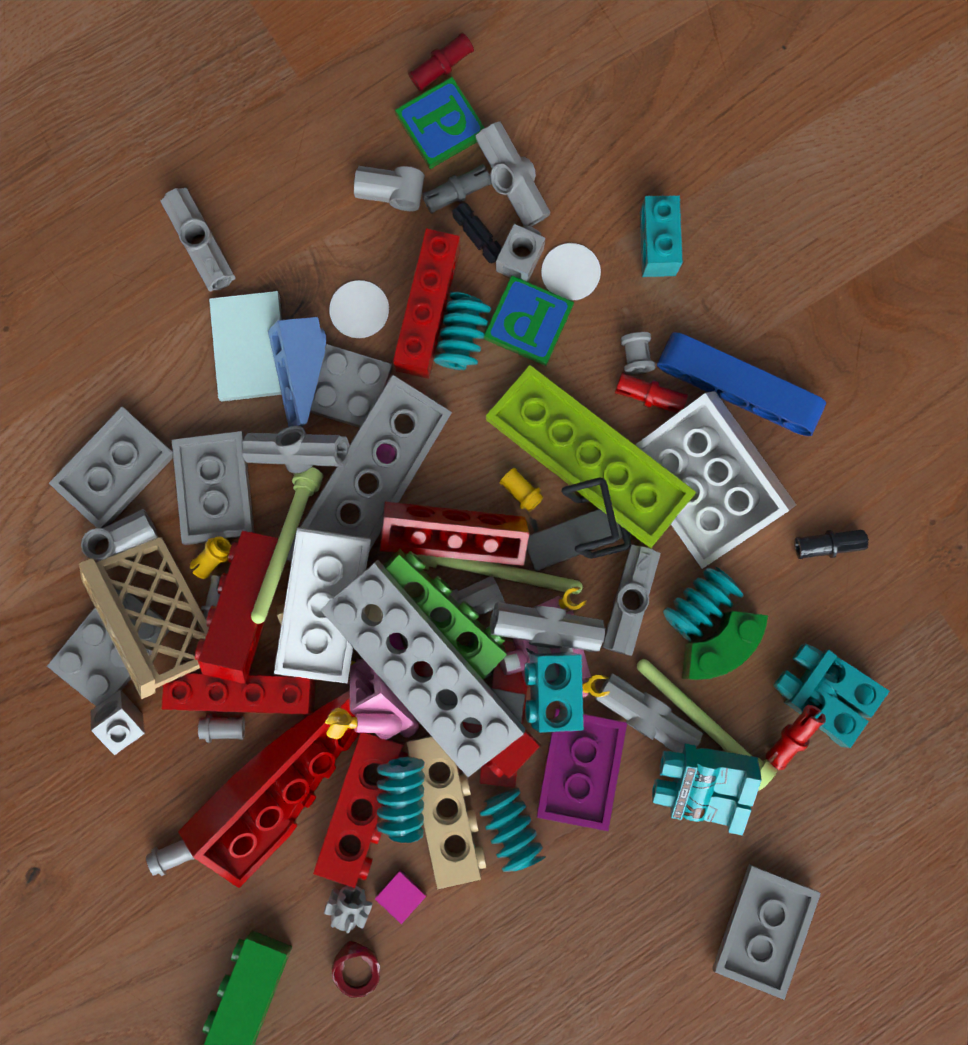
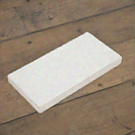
(319, 571)

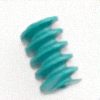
(461, 331)
(702, 602)
(402, 799)
(511, 831)

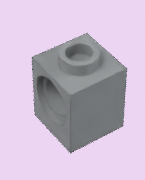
(513, 265)
(117, 722)

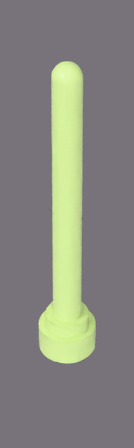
(305, 485)
(505, 572)
(697, 715)

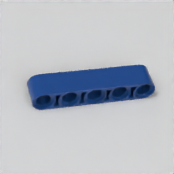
(741, 384)

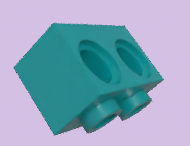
(660, 236)
(565, 689)

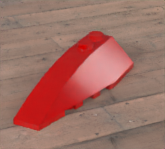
(265, 797)

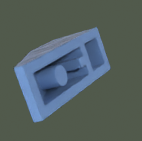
(298, 358)

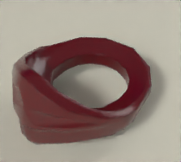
(352, 950)

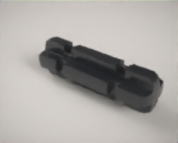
(477, 232)

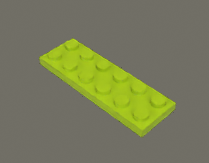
(583, 448)

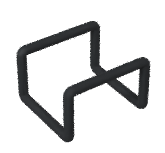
(583, 548)

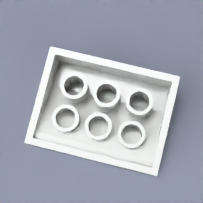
(731, 479)

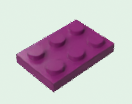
(582, 773)

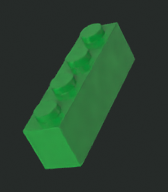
(247, 991)

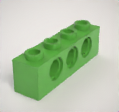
(486, 650)

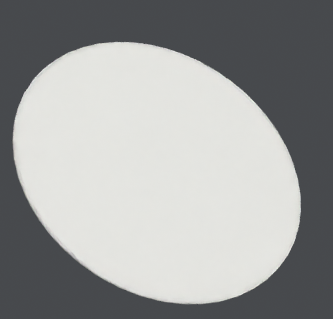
(571, 271)
(359, 309)

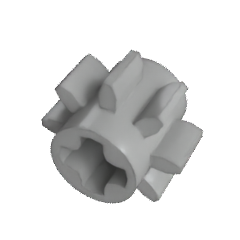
(348, 908)

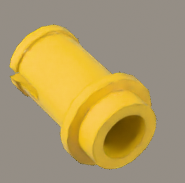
(521, 490)
(215, 552)

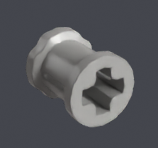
(637, 353)

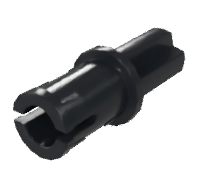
(831, 543)

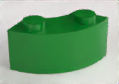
(726, 648)

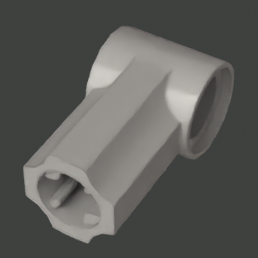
(398, 187)
(121, 535)

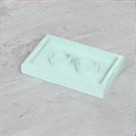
(243, 345)

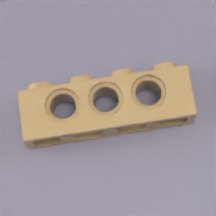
(448, 867)

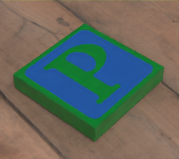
(440, 122)
(528, 320)

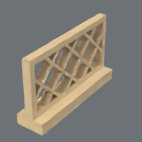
(118, 621)

